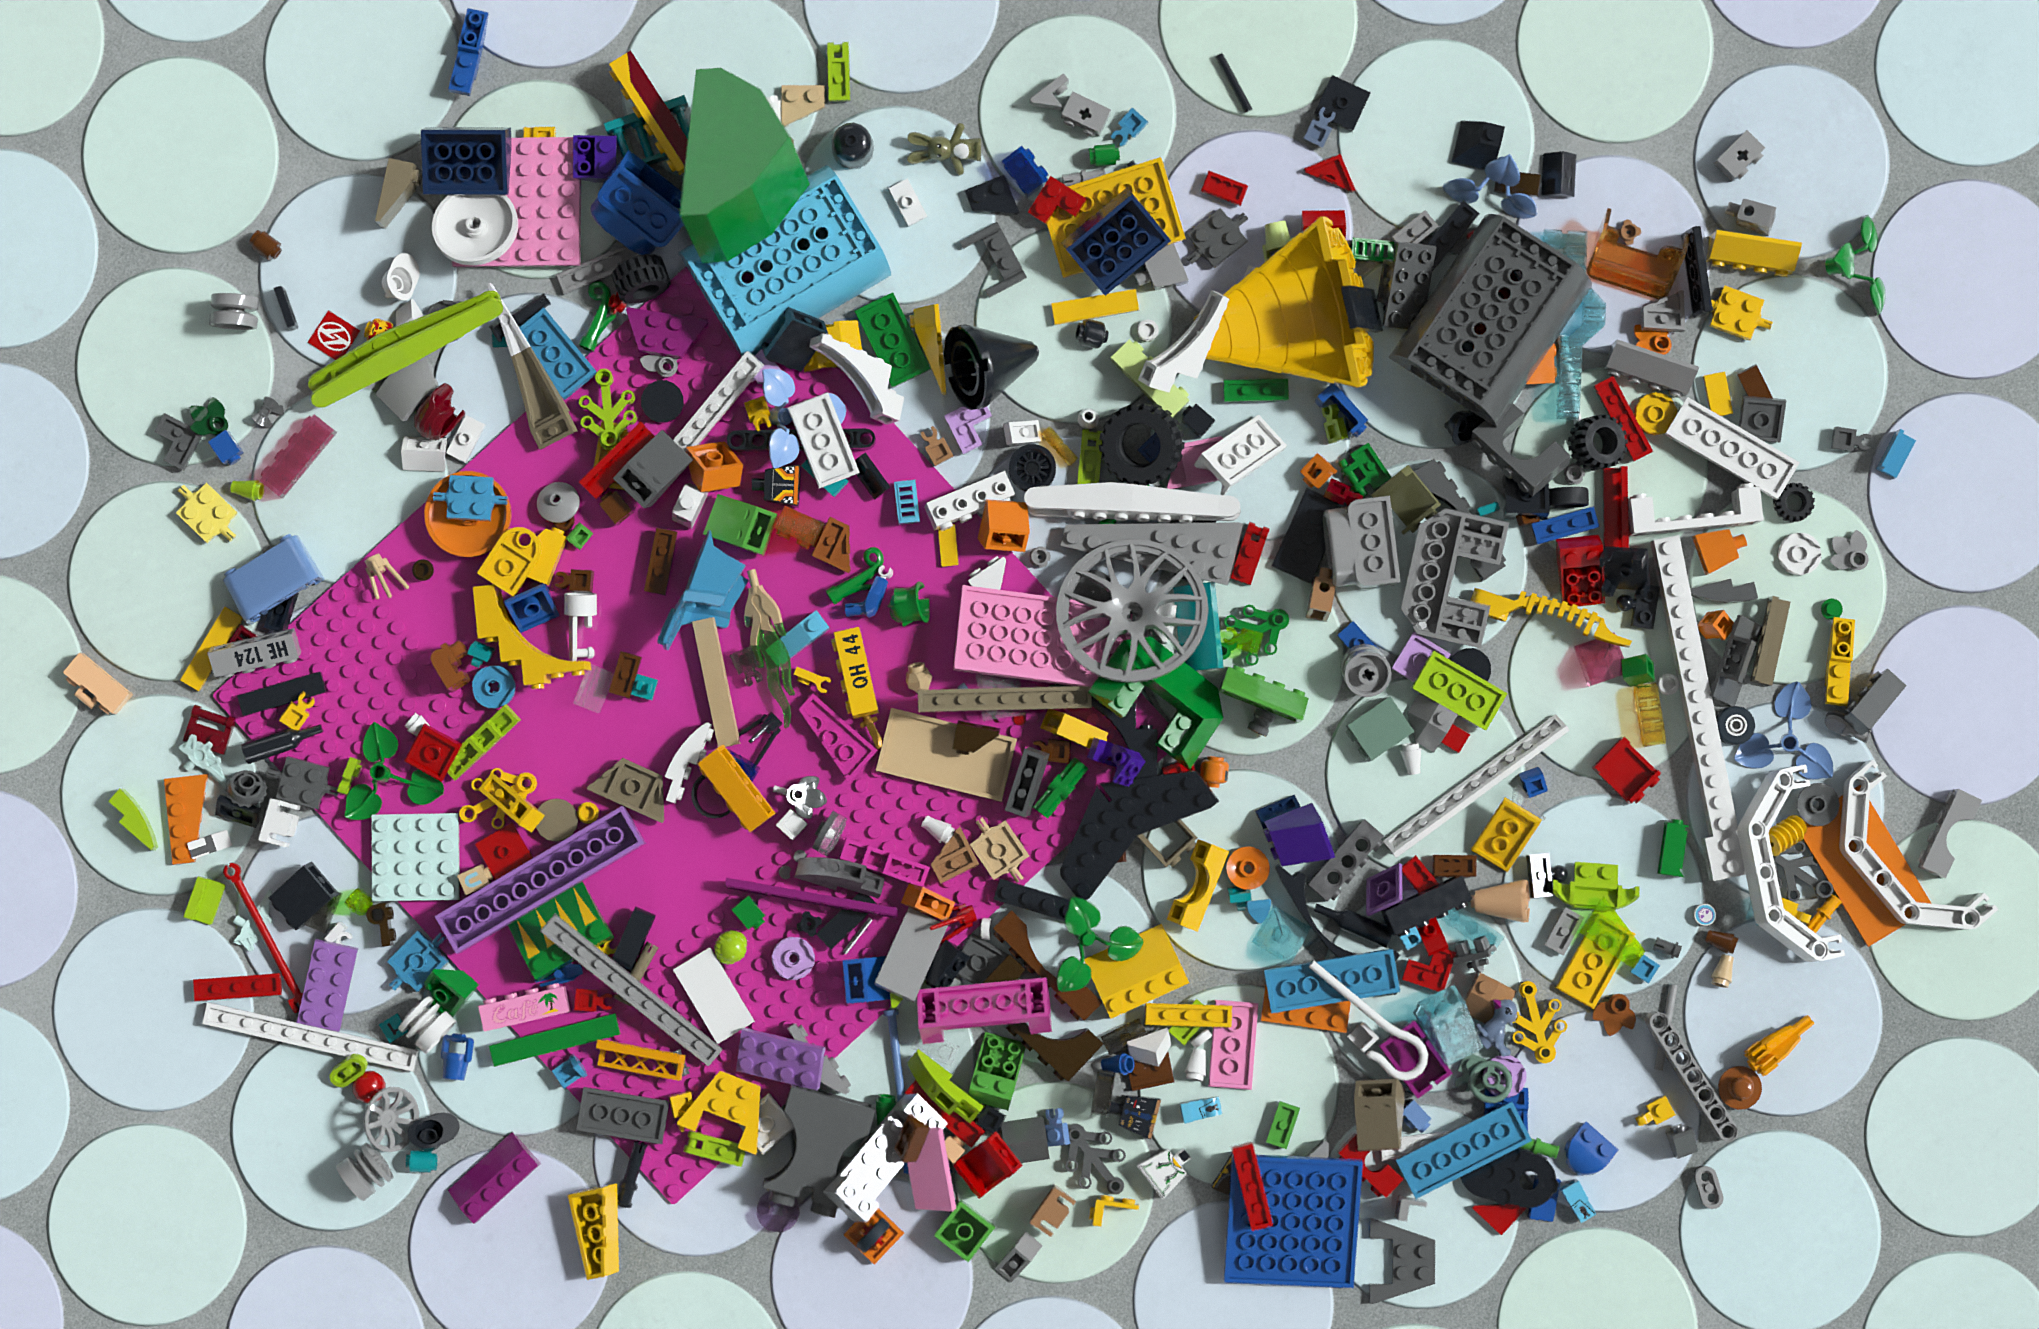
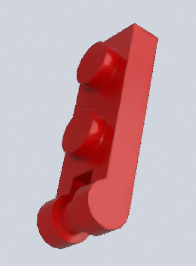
(1249, 554)

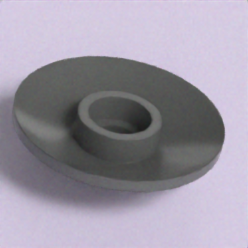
(1827, 808)

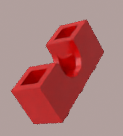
(1382, 1180)

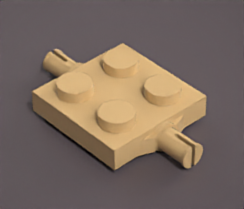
(999, 850)

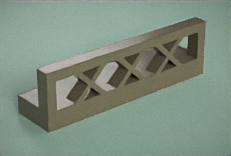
(1770, 641)

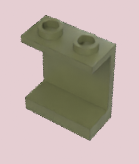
(1409, 498)

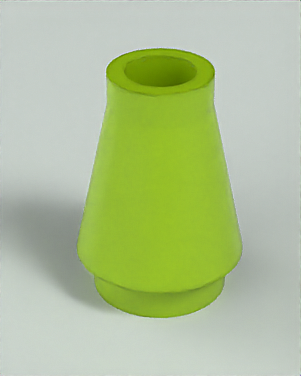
(249, 489)

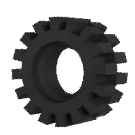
(1807, 503)

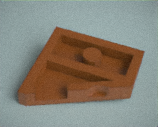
(834, 545)

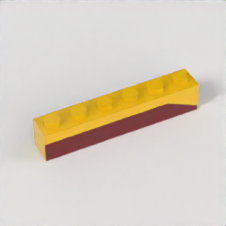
(652, 109)

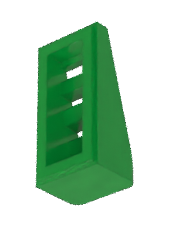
(1372, 258)

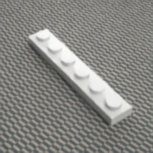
(719, 401)

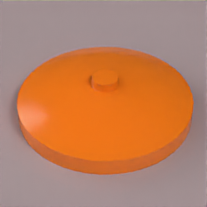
(465, 537)

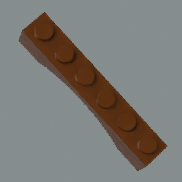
(1015, 933)

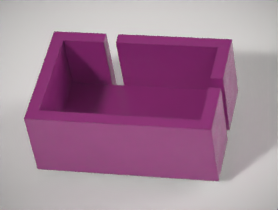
(1405, 1057)

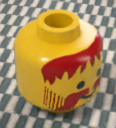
(376, 327)

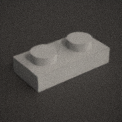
(1417, 229)
(1564, 931)

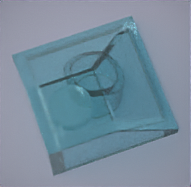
(1281, 934)

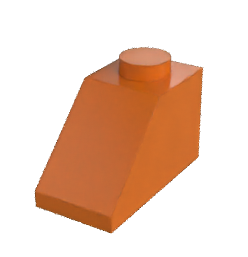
(927, 902)

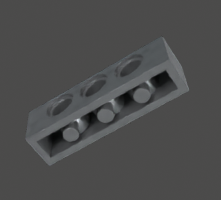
(1364, 831)

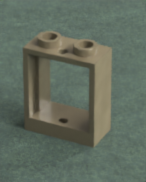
(1174, 858)

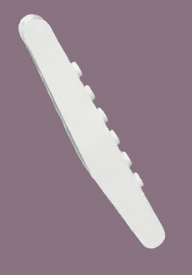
(1129, 502)

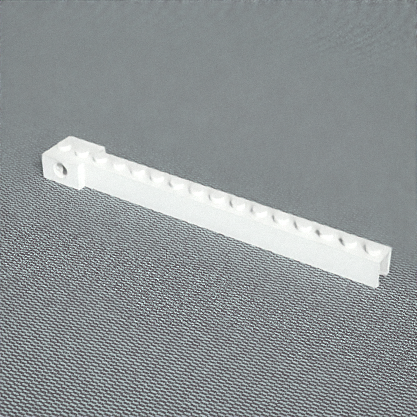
(1722, 846)

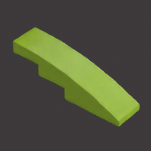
(483, 740)

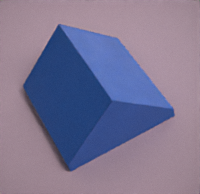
(532, 607)

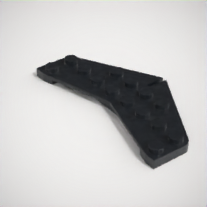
(1134, 810)

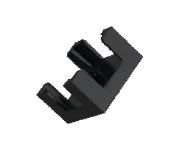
(1523, 503)
(1625, 570)

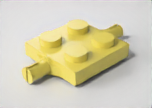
(206, 513)

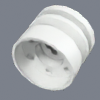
(427, 1024)

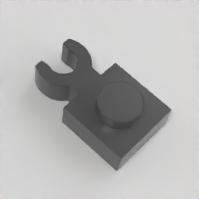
(1846, 439)

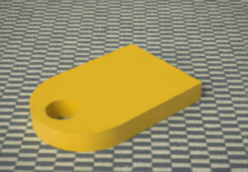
(510, 561)

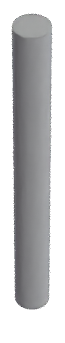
(1669, 1007)

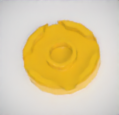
(1655, 413)

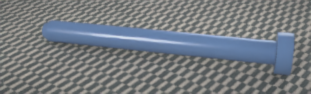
(895, 1049)

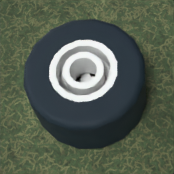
(1728, 727)

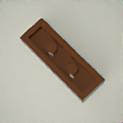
(660, 561)

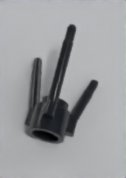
(770, 724)

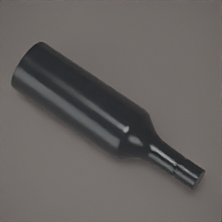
(277, 743)
(1357, 925)

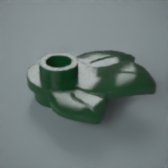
(207, 416)

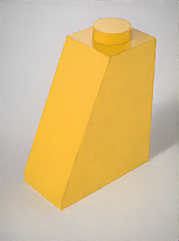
(552, 546)
(1071, 728)

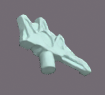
(202, 756)
(249, 931)

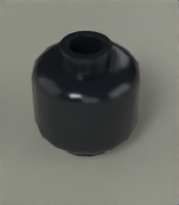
(1091, 333)

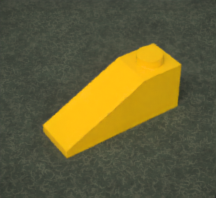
(511, 802)

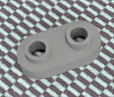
(1707, 1187)

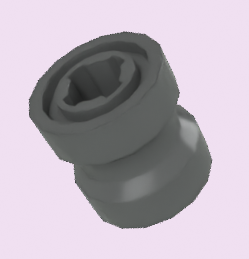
(1261, 722)

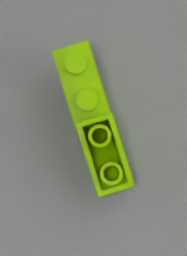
(940, 1089)

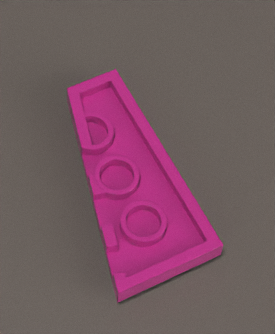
(841, 741)

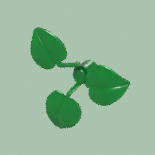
(1843, 263)
(382, 744)
(1079, 920)

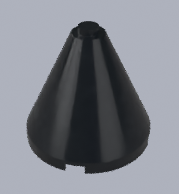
(984, 363)

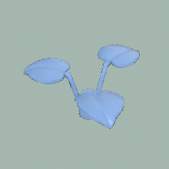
(776, 390)

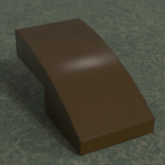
(1527, 185)

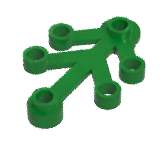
(1270, 623)

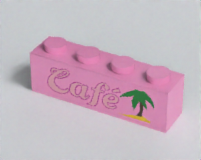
(524, 1008)

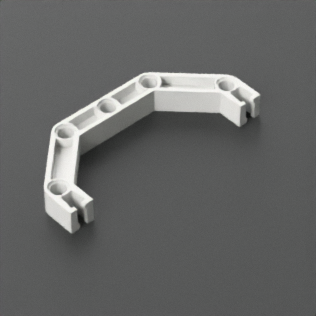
(1758, 856)
(1868, 865)

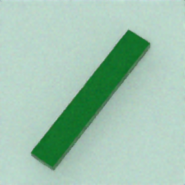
(554, 1040)

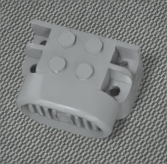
(1362, 544)

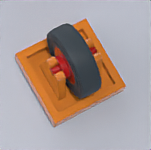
(874, 1235)

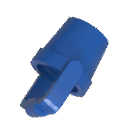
(456, 1064)

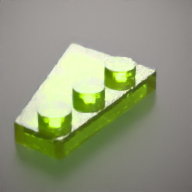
(1612, 934)

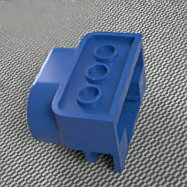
(638, 206)

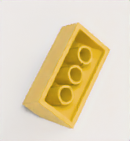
(1753, 252)

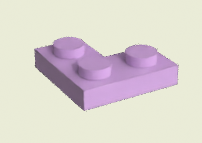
(962, 426)

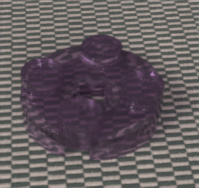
(776, 1222)

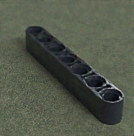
(748, 436)

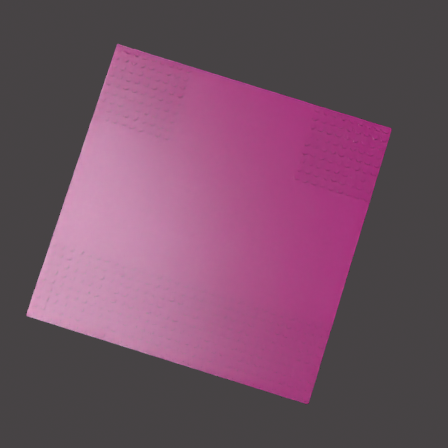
(382, 672)

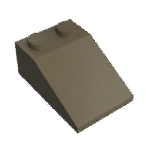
(398, 187)

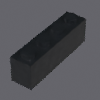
(1426, 905)

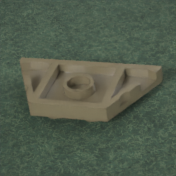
(633, 788)

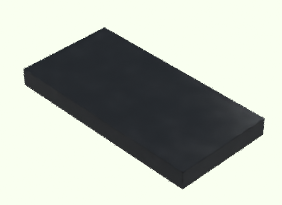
(1697, 273)
(1361, 309)
(1304, 540)

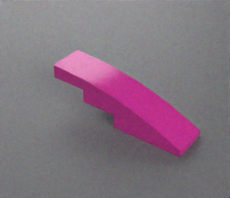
(884, 862)

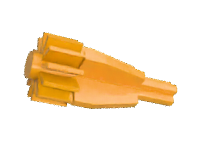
(1772, 1049)

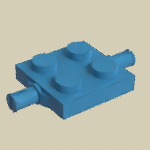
(470, 498)
(417, 960)

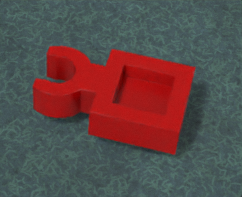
(589, 1000)

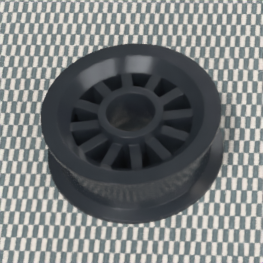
(1041, 451)

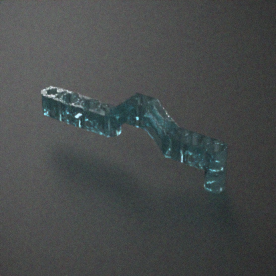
(1592, 321)

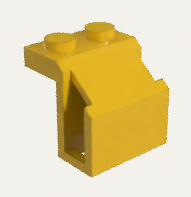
(841, 331)

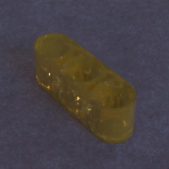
(1649, 714)

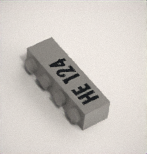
(254, 653)

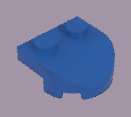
(1588, 1151)

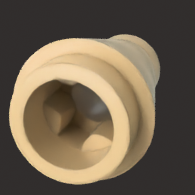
(1723, 972)

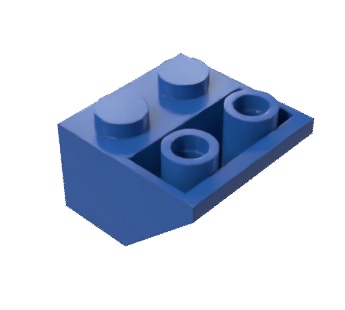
(860, 979)

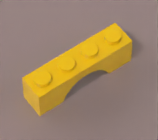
(1208, 866)

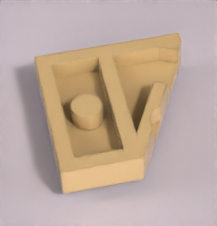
(800, 101)

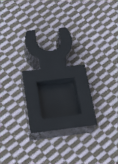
(990, 1119)

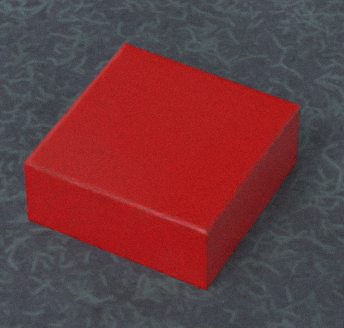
(1455, 738)

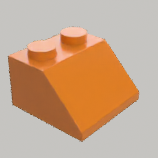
(714, 466)

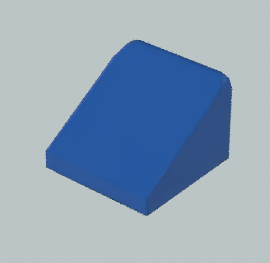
(1533, 782)

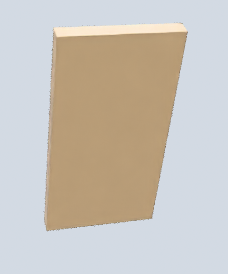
(923, 752)

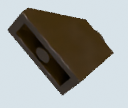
(971, 736)

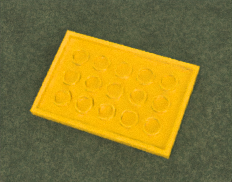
(1146, 182)

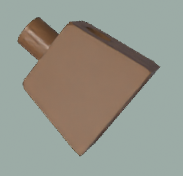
(1321, 602)

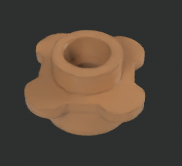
(1634, 231)

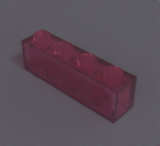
(297, 456)

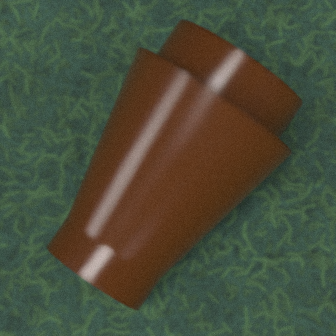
(1723, 941)

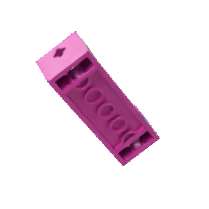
(983, 1006)

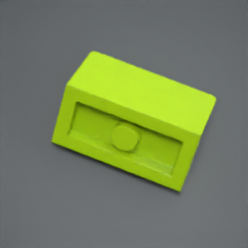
(204, 900)

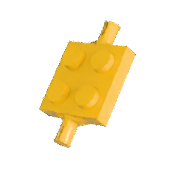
(1738, 313)

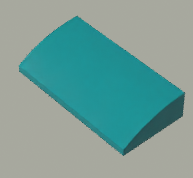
(1209, 650)

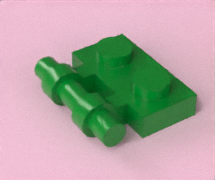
(1370, 467)

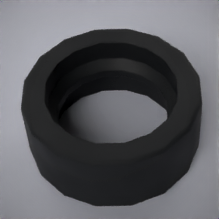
(1568, 497)

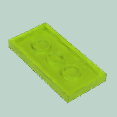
(1459, 690)

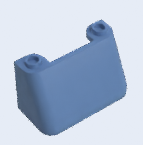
(272, 578)

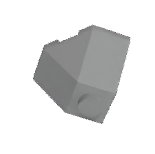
(1429, 722)

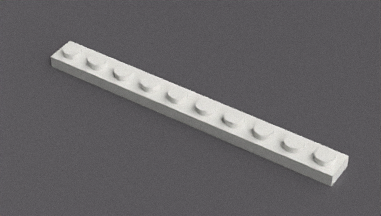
(1476, 785)
(309, 1036)

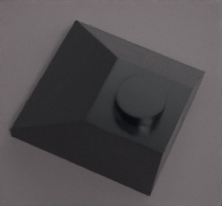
(1477, 143)

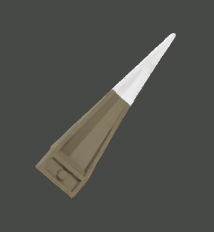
(544, 406)

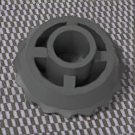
(246, 788)

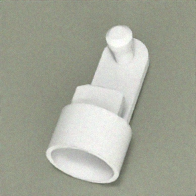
(579, 605)

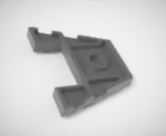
(1411, 1261)

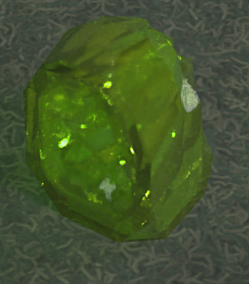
(359, 901)

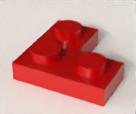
(1055, 195)
(1431, 976)

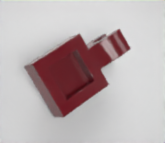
(1340, 493)

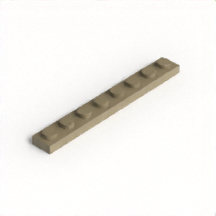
(1004, 699)

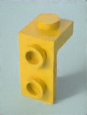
(1096, 1212)

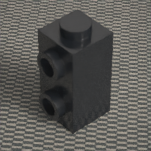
(946, 965)

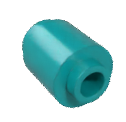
(422, 1161)

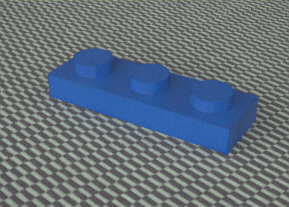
(1565, 525)

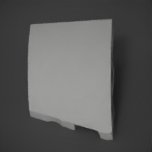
(408, 388)

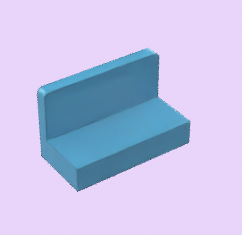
(1896, 454)

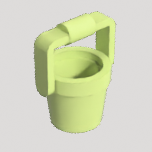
(1276, 237)

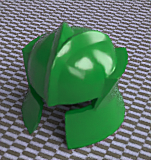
(906, 606)

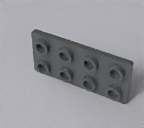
(1405, 283)
(1735, 660)

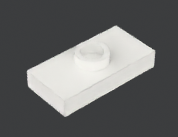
(908, 202)
(465, 439)

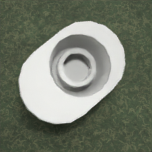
(401, 277)

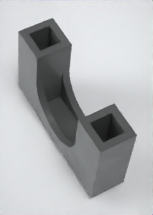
(1530, 473)

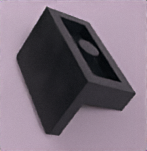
(1558, 174)

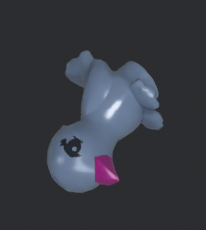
(1494, 1030)

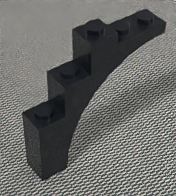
(1138, 740)

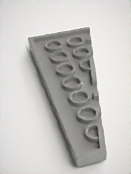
(1205, 545)

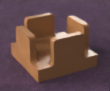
(1051, 1210)

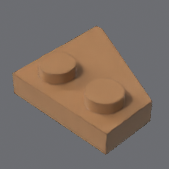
(954, 858)

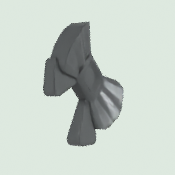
(269, 405)

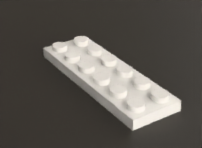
(1732, 448)

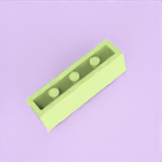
(1131, 362)

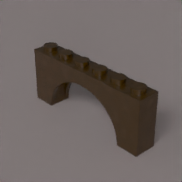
(1064, 1055)

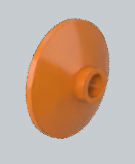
(1252, 857)

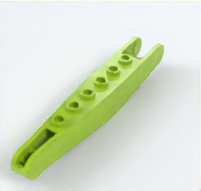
(400, 348)

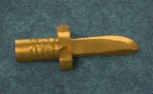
(869, 723)

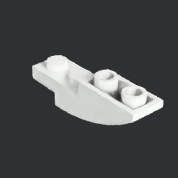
(690, 752)

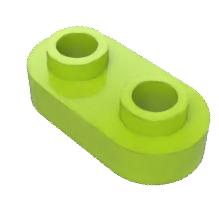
(350, 1070)

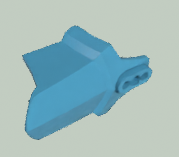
(709, 593)

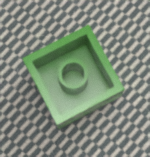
(964, 1230)

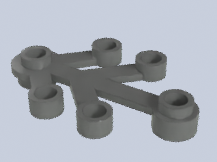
(1791, 868)
(1092, 1155)

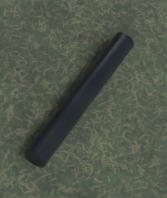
(1234, 83)

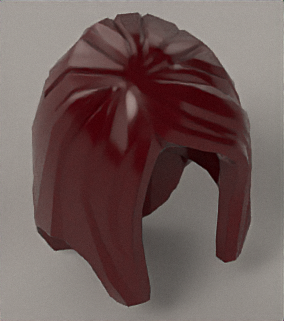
(436, 416)

